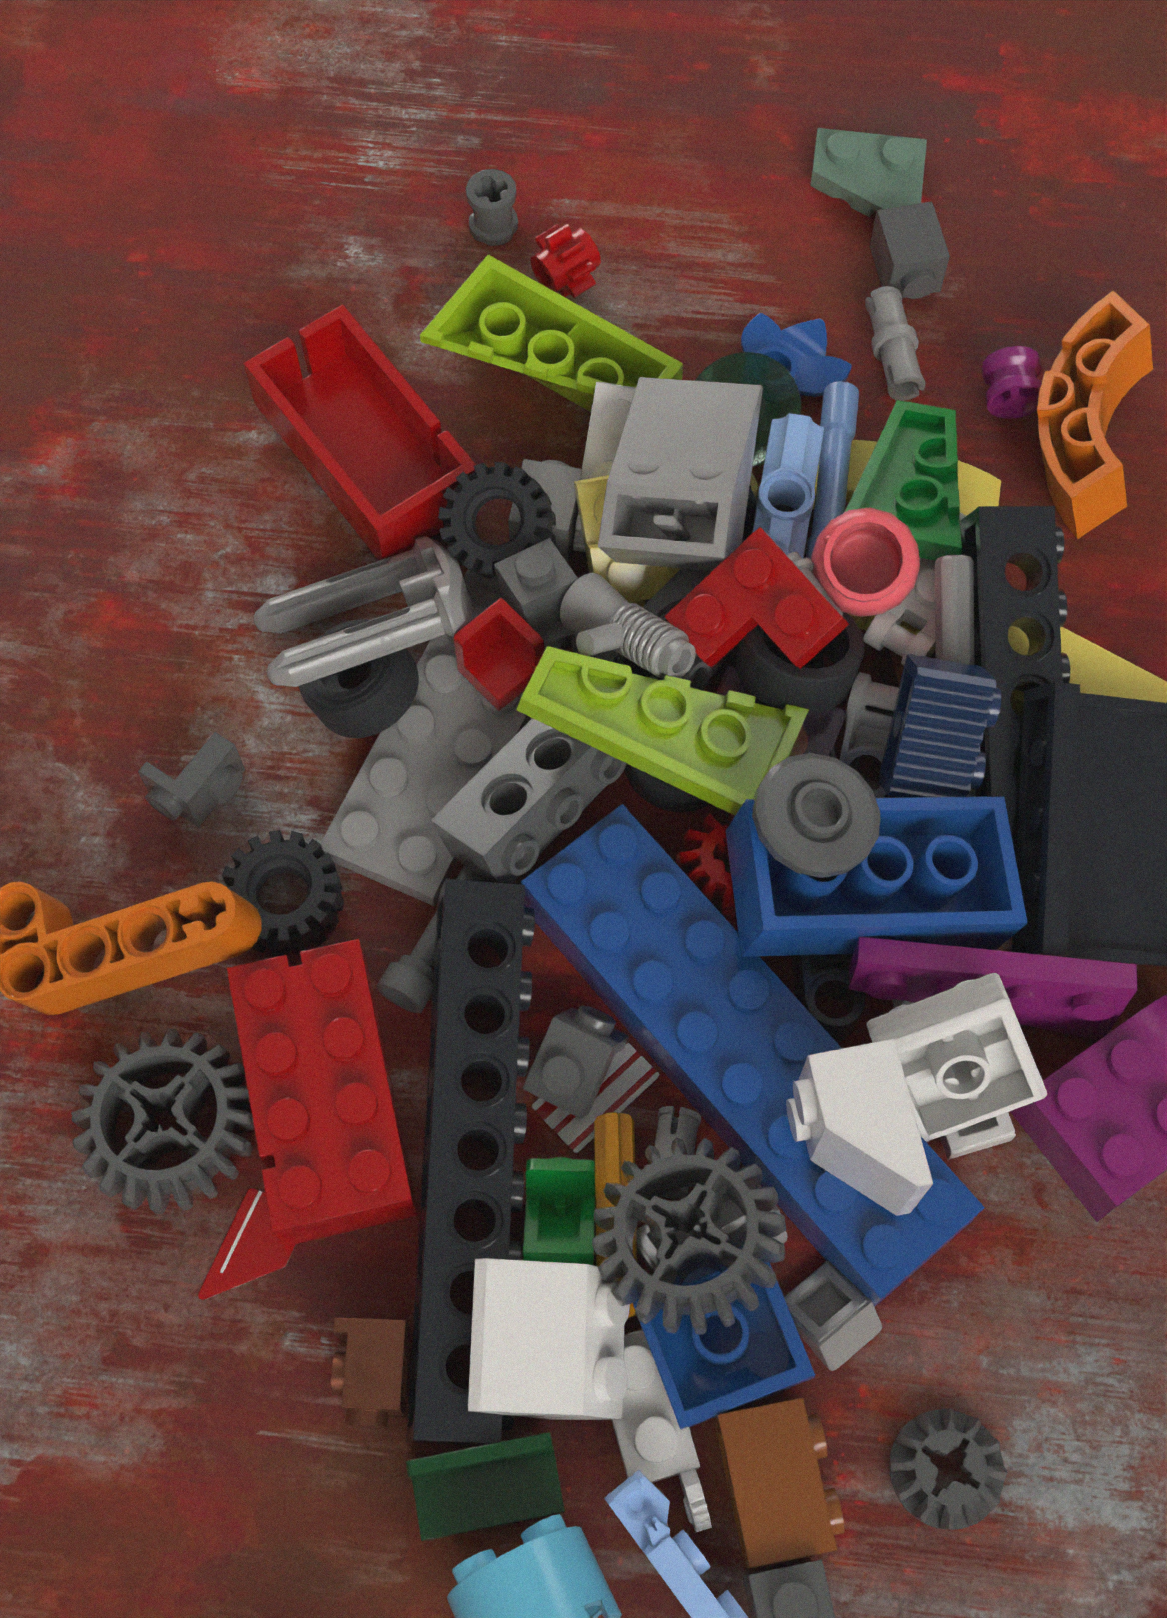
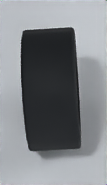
(783, 683)

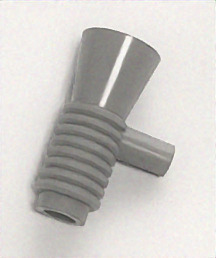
(610, 623)

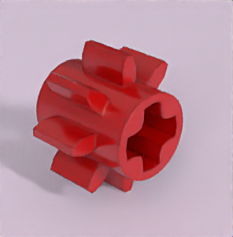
(565, 260)

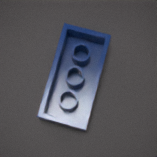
(932, 877)

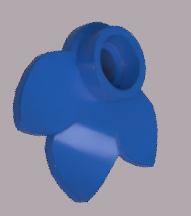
(799, 350)

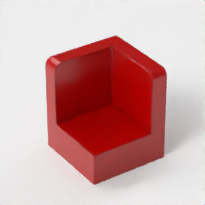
(498, 653)

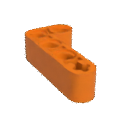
(201, 927)

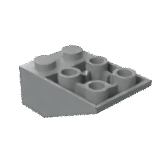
(681, 474)

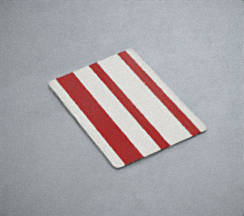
(623, 1083)

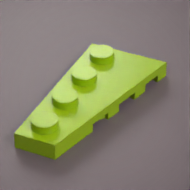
(664, 727)

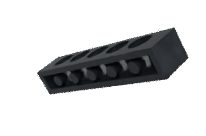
(1035, 545)

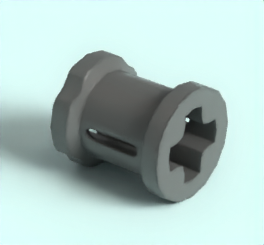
(491, 198)

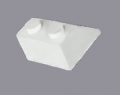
(862, 1123)
(546, 1341)

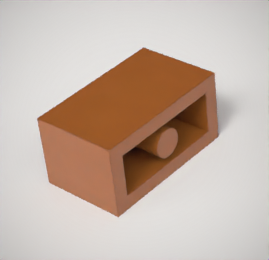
(777, 1483)

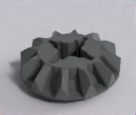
(914, 1474)

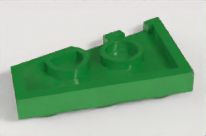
(916, 477)

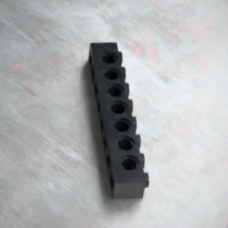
(467, 916)

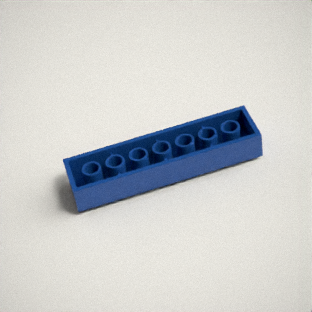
(726, 1039)

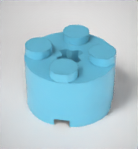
(542, 1578)

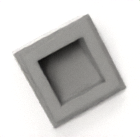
(832, 1315)

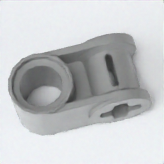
(868, 724)

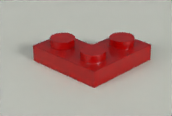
(754, 589)

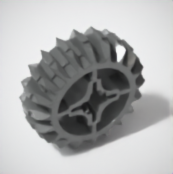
(148, 1141)
(701, 1207)

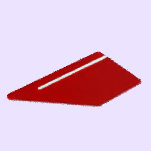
(247, 1250)

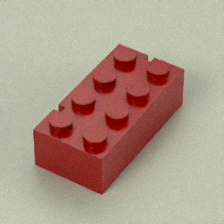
(359, 431)
(321, 1094)

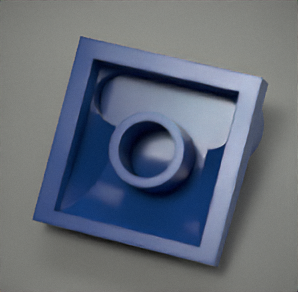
(728, 1364)

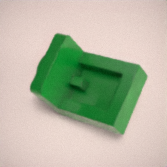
(559, 1210)

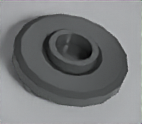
(816, 815)

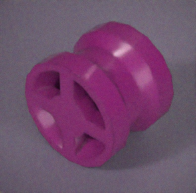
(1012, 381)

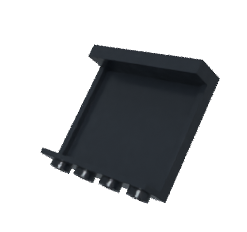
(1093, 826)

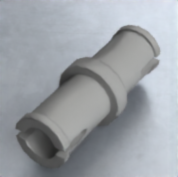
(895, 343)

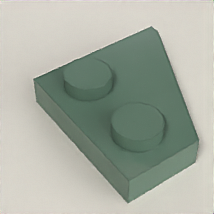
(869, 169)

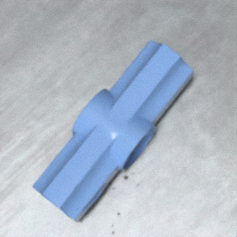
(789, 480)

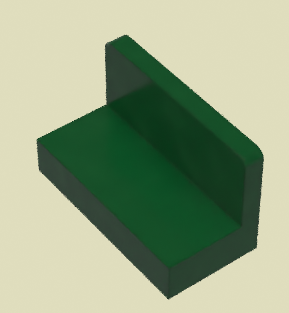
(486, 1486)

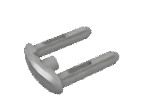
(434, 601)

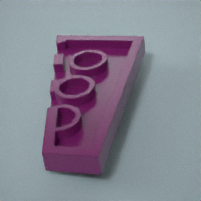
(1044, 990)

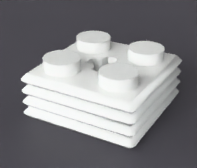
(962, 1056)

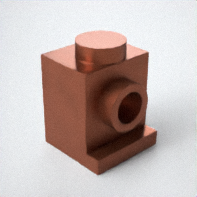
(372, 1370)

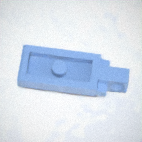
(677, 1559)

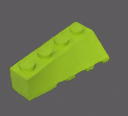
(540, 333)

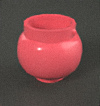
(866, 561)

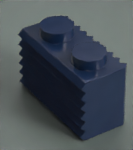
(939, 729)

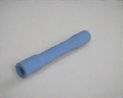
(839, 425)

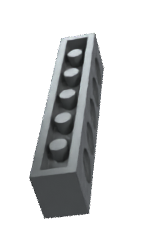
(544, 777)

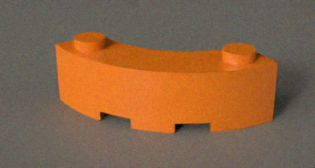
(1077, 397)

